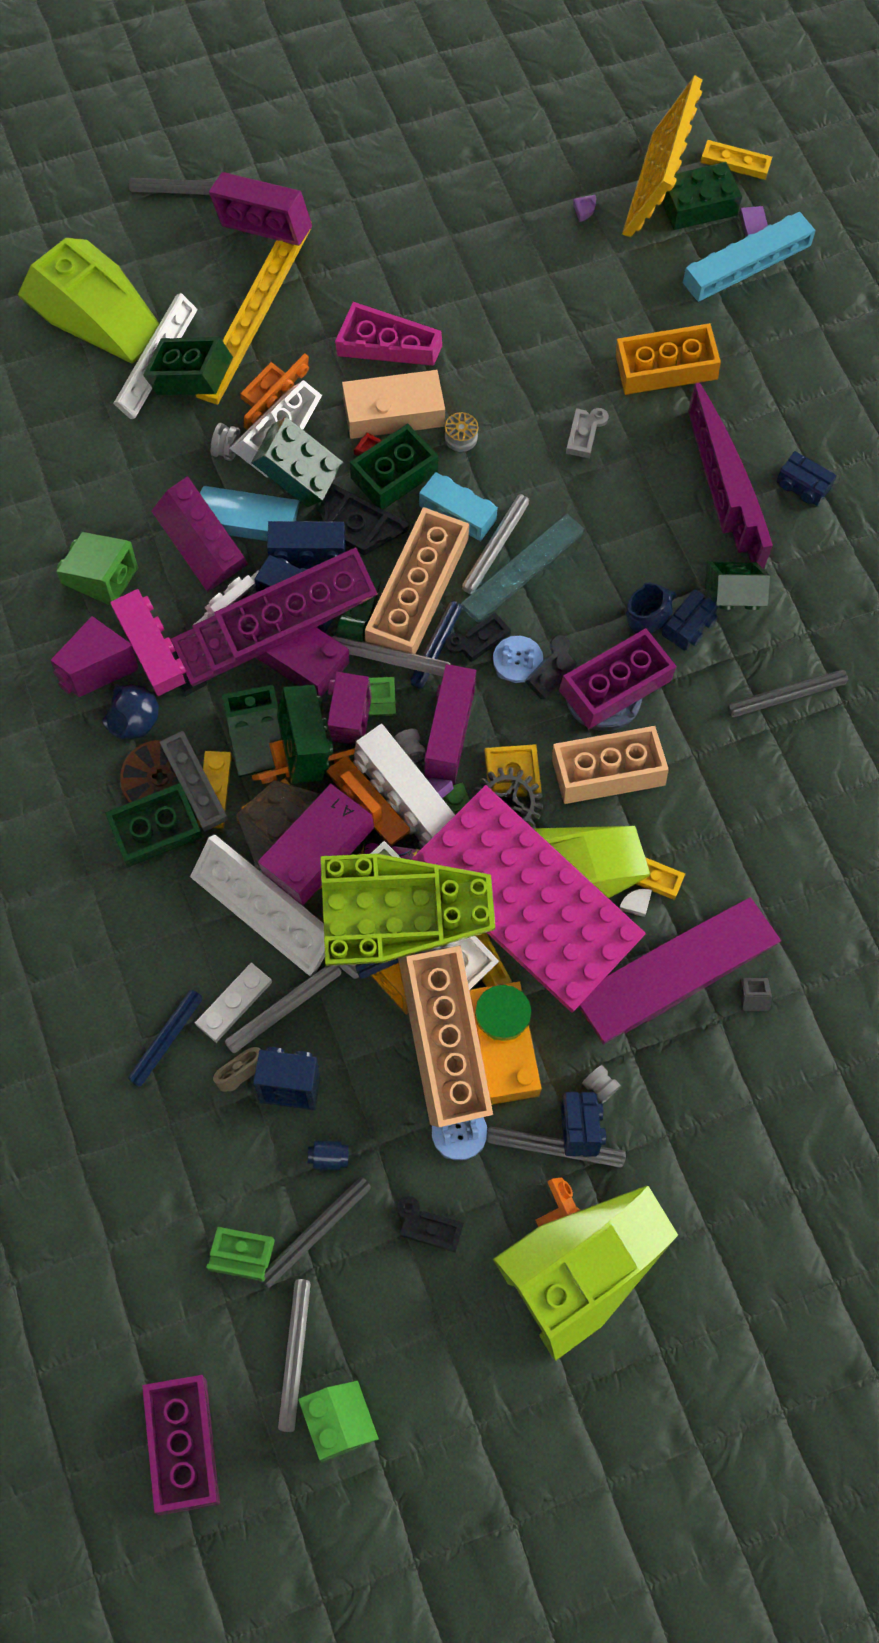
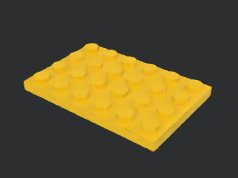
(663, 157)

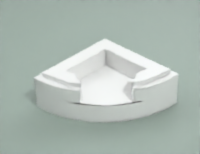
(636, 902)

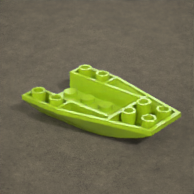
(89, 298)
(604, 855)
(398, 907)
(586, 1265)

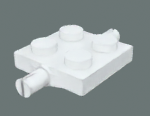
(233, 593)

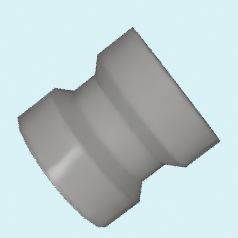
(410, 743)
(601, 1084)

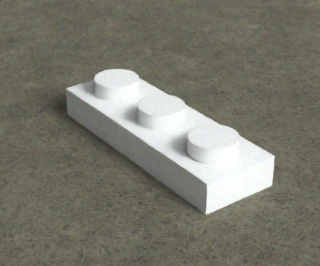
(233, 1002)

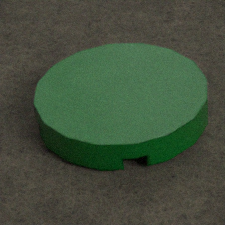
(503, 1012)

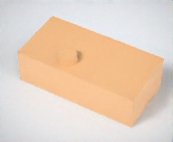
(393, 401)
(609, 764)

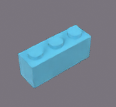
(459, 503)

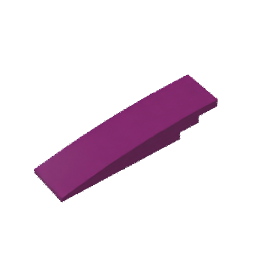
(728, 480)
(273, 616)
(677, 970)

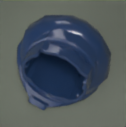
(649, 607)
(131, 712)

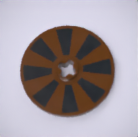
(141, 767)

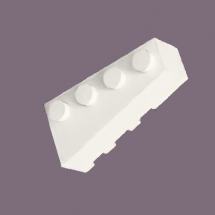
(295, 404)

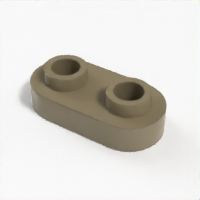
(237, 1070)

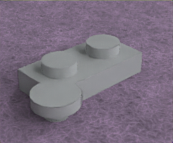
(584, 431)

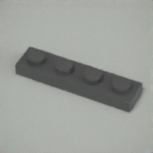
(193, 781)

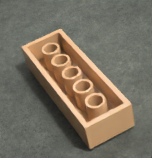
(417, 582)
(445, 1036)

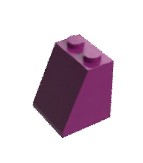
(93, 659)

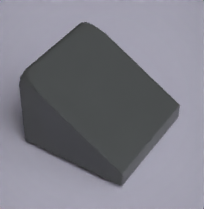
(756, 994)

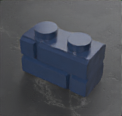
(806, 478)
(690, 620)
(581, 1124)

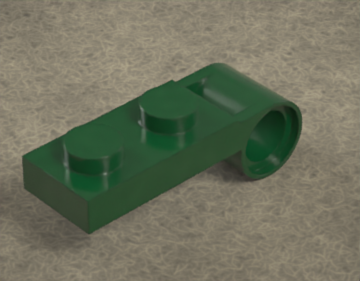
(354, 621)

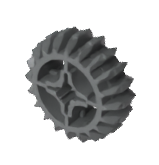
(516, 783)

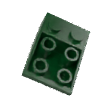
(252, 727)

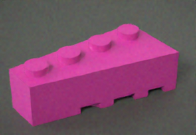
(386, 337)
(148, 643)

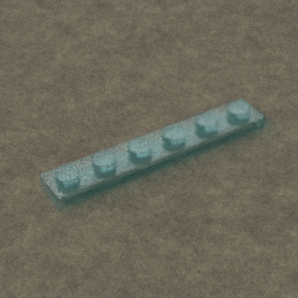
(522, 568)

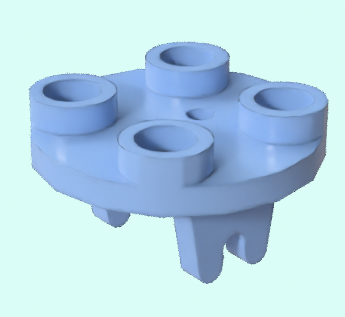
(506, 656)
(473, 1141)

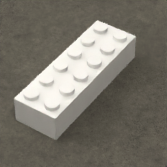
(401, 784)

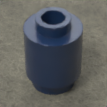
(328, 1155)

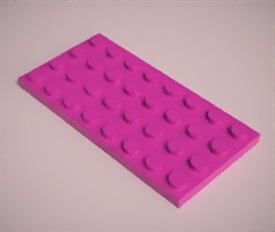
(542, 904)

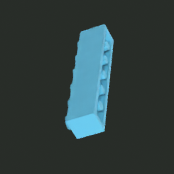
(748, 256)

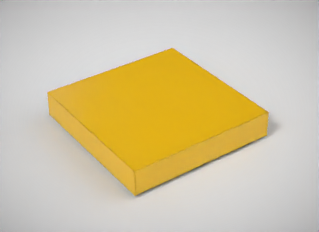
(517, 757)

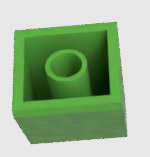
(98, 566)
(338, 1420)

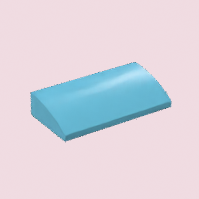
(248, 513)

